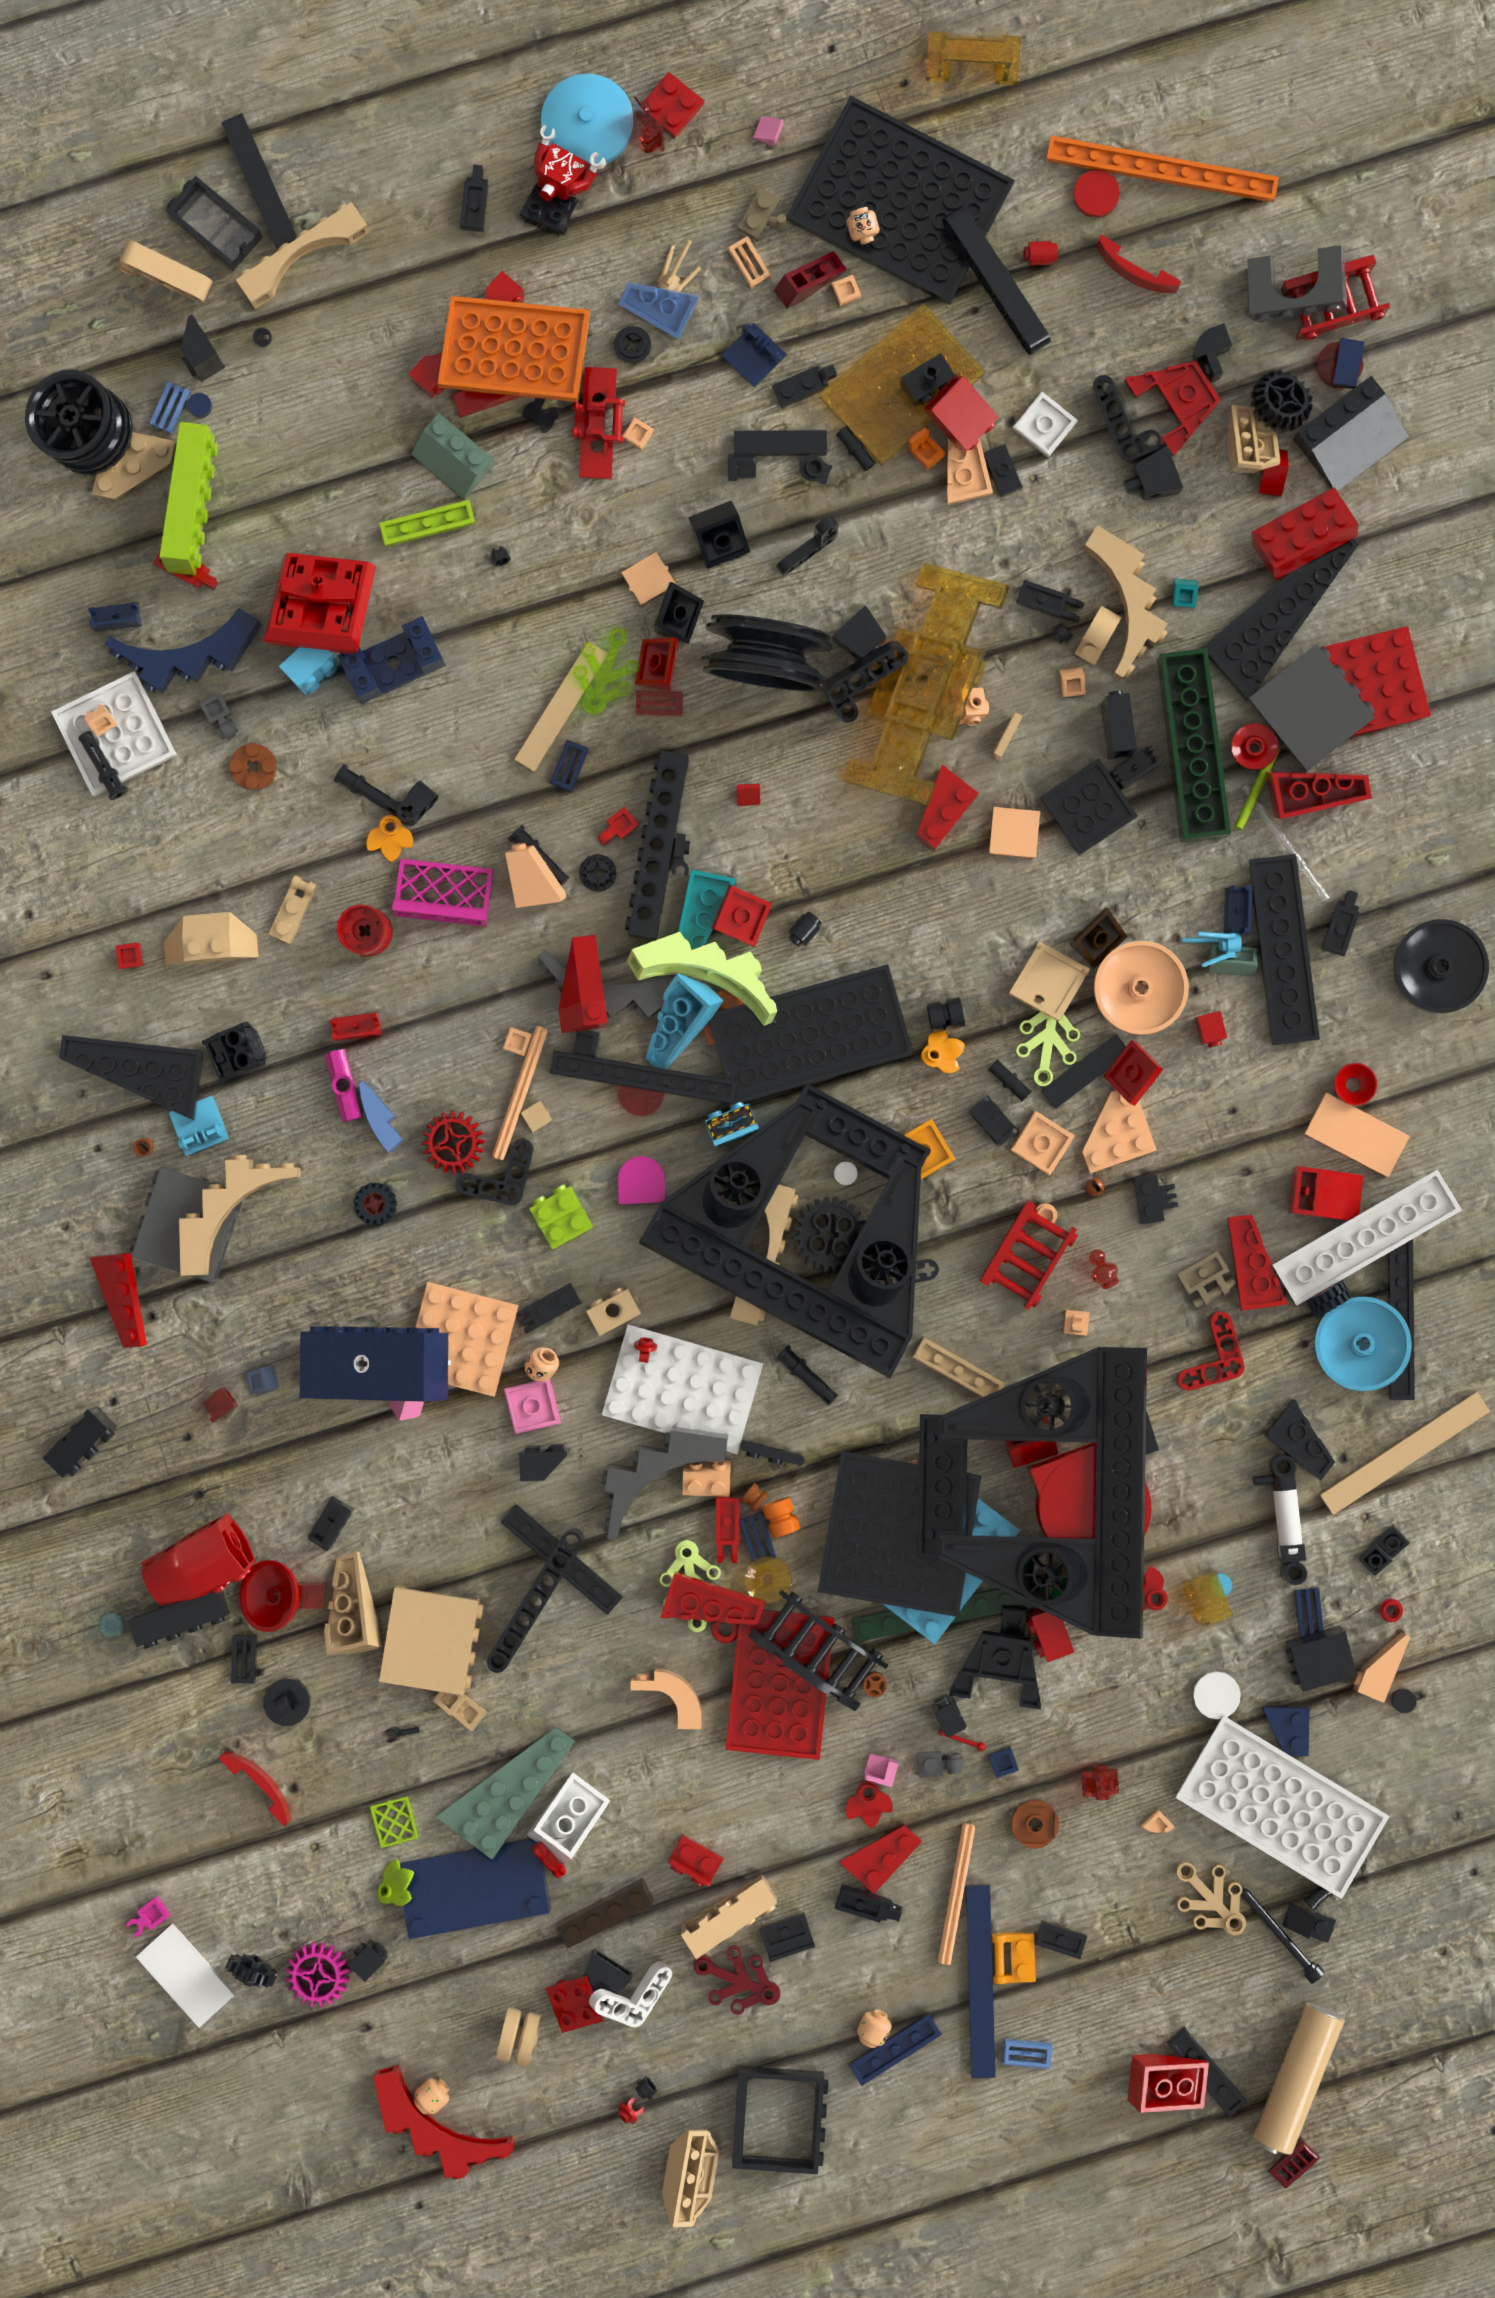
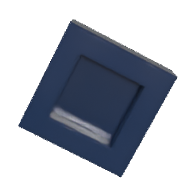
(1003, 1762)

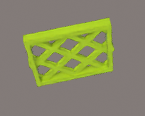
(399, 1840)

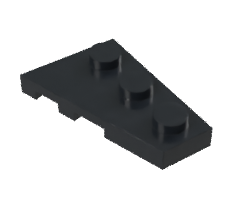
(1298, 1440)

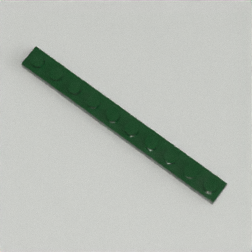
(977, 1606)

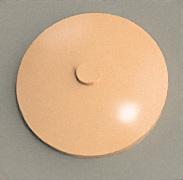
(1141, 987)

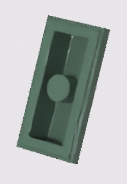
(1243, 964)

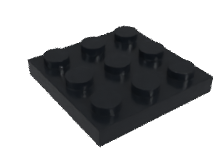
(1088, 807)

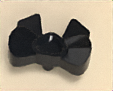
(534, 412)

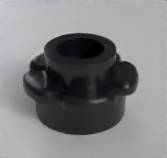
(1061, 634)
(646, 2088)

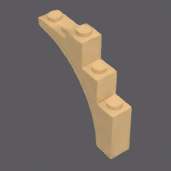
(1120, 563)
(241, 1180)

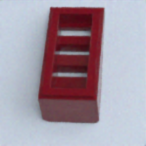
(1300, 2169)

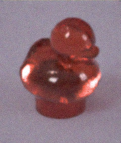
(1104, 1272)

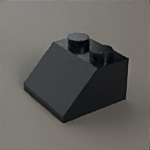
(199, 353)
(719, 534)

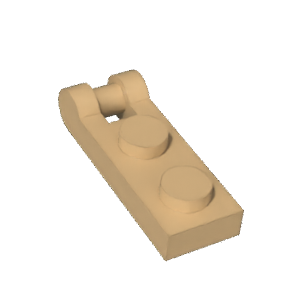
(292, 910)

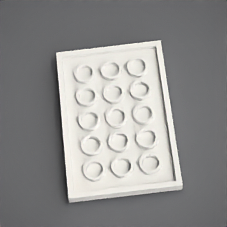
(682, 1387)

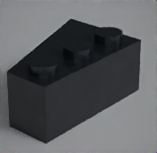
(80, 1442)

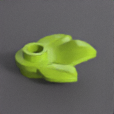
(395, 1885)

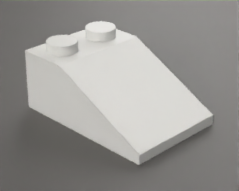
(568, 1818)

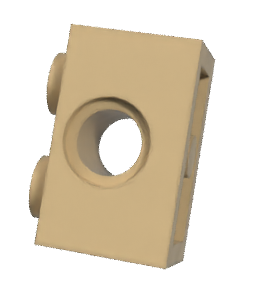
(605, 1323)

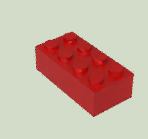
(1304, 533)

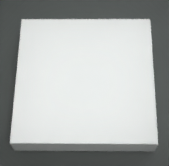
(1045, 424)

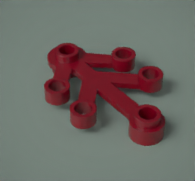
(740, 1981)

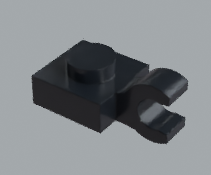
(681, 848)

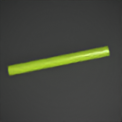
(1253, 795)

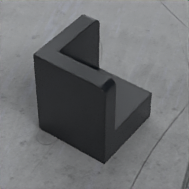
(741, 466)
(587, 1043)

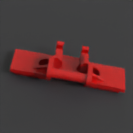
(591, 422)

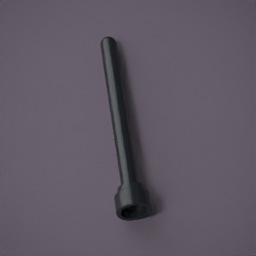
(1312, 1971)

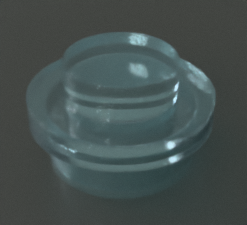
(112, 1625)

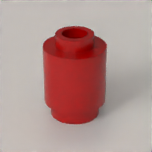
(1040, 253)

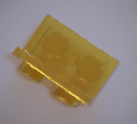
(1207, 1599)

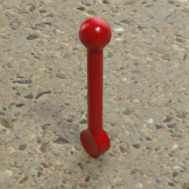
(980, 1746)

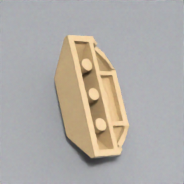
(1249, 443)
(210, 939)
(689, 2177)

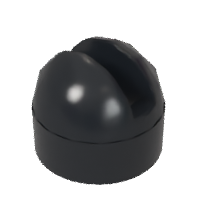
(262, 332)
(500, 557)

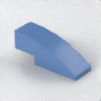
(379, 1118)

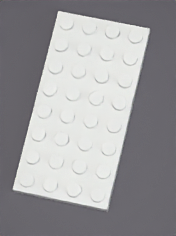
(1282, 1806)

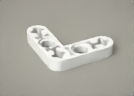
(636, 2004)

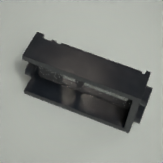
(214, 223)

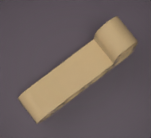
(164, 271)

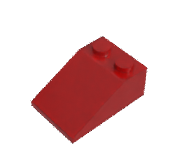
(1167, 2083)

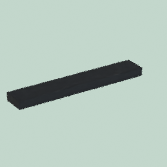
(259, 180)
(578, 1573)

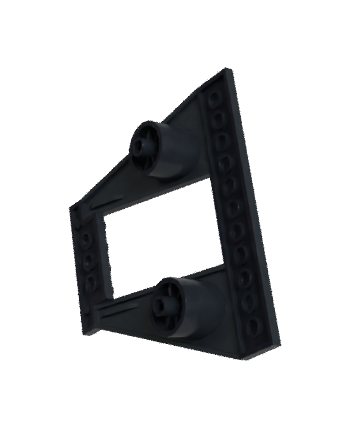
(710, 1234)
(1103, 1572)

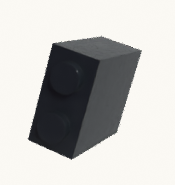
(1118, 725)
(1320, 1658)

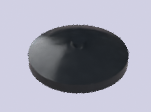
(1441, 966)

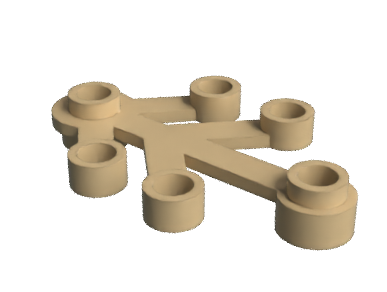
(1213, 1900)

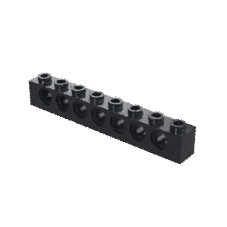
(677, 764)

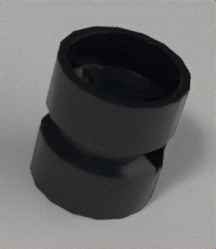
(945, 1015)

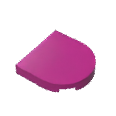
(641, 1182)

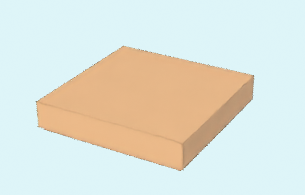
(1014, 832)
(1042, 1143)

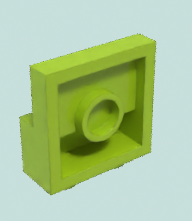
(560, 1216)

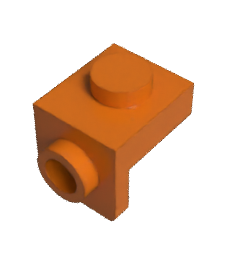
(925, 449)

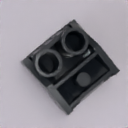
(235, 1051)

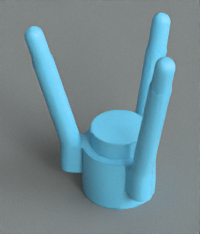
(1228, 943)

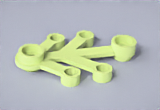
(1048, 1037)
(689, 1571)

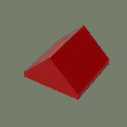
(657, 663)

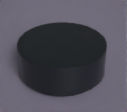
(1403, 1700)

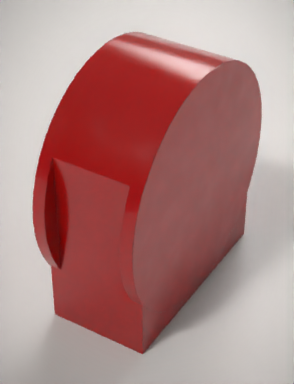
(1068, 1493)

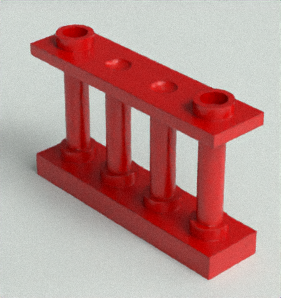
(1362, 268)
(1017, 1235)

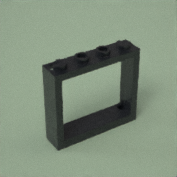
(779, 2164)

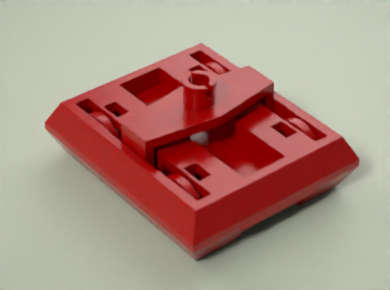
(319, 600)

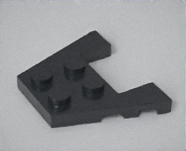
(1000, 1658)

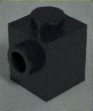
(368, 1959)

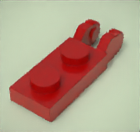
(727, 1526)

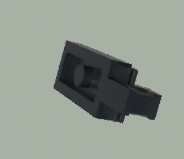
(474, 201)
(803, 385)
(1341, 925)
(867, 1905)

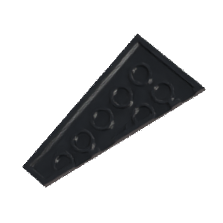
(151, 1071)

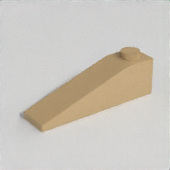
(352, 1615)

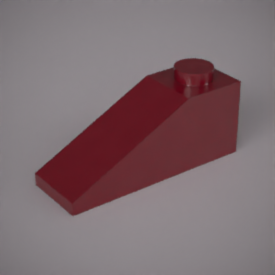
(808, 279)

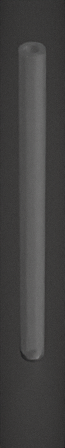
(1287, 846)

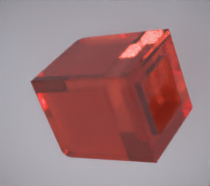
(220, 1404)
(311, 1595)

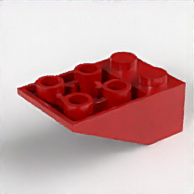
(1325, 1193)

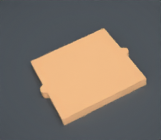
(648, 578)

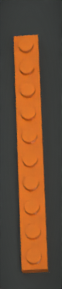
(1162, 169)

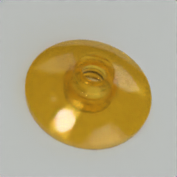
(768, 1591)

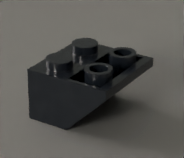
(539, 1463)

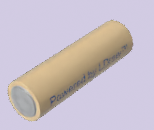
(1298, 2079)

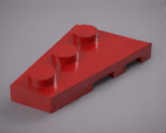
(881, 1858)

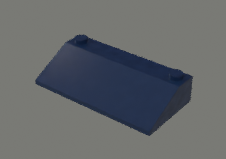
(474, 1890)

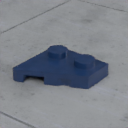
(1290, 1728)

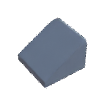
(262, 1380)

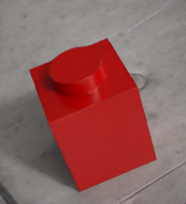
(1211, 1029)

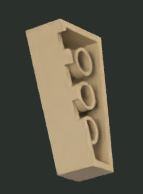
(728, 1916)

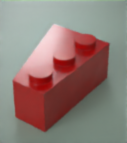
(946, 807)

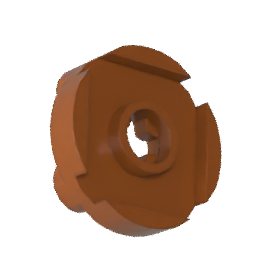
(254, 780)
(1026, 1812)

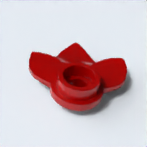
(1154, 1585)
(868, 1806)

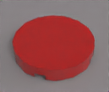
(1096, 193)

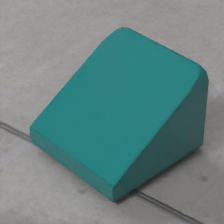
(1185, 593)

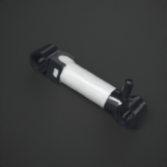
(1290, 1545)

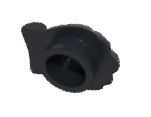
(814, 469)

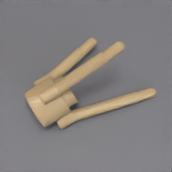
(670, 280)

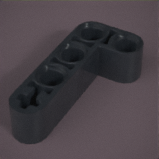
(1120, 418)
(867, 677)

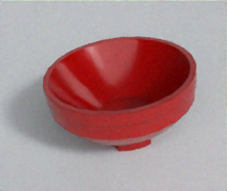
(1366, 1079)

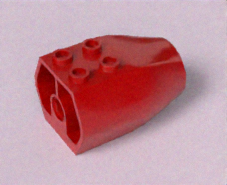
(199, 1563)

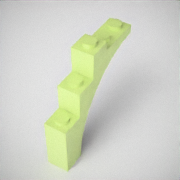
(737, 975)

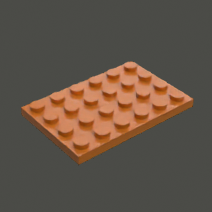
(514, 348)

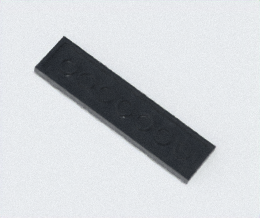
(1283, 949)

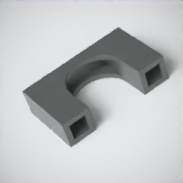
(1326, 295)

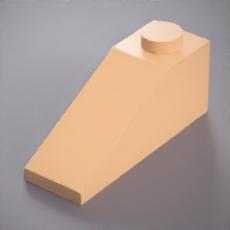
(1378, 1673)

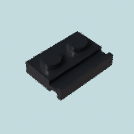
(787, 1937)

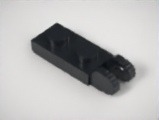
(1048, 601)

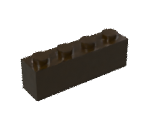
(605, 1913)

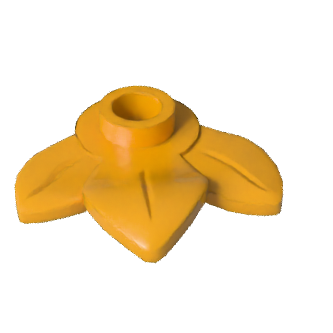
(389, 841)
(946, 1051)

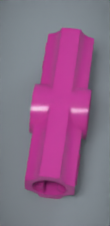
(347, 1100)

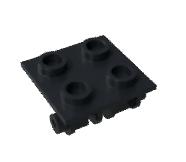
(549, 213)

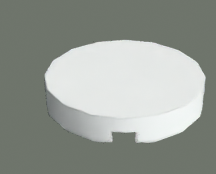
(1216, 1694)

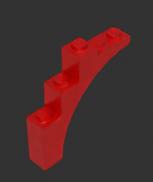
(429, 2135)

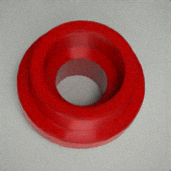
(1396, 1615)

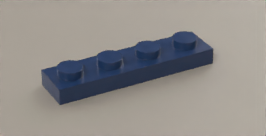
(895, 2049)

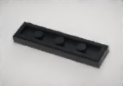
(781, 443)
(1084, 1072)
(1217, 2082)

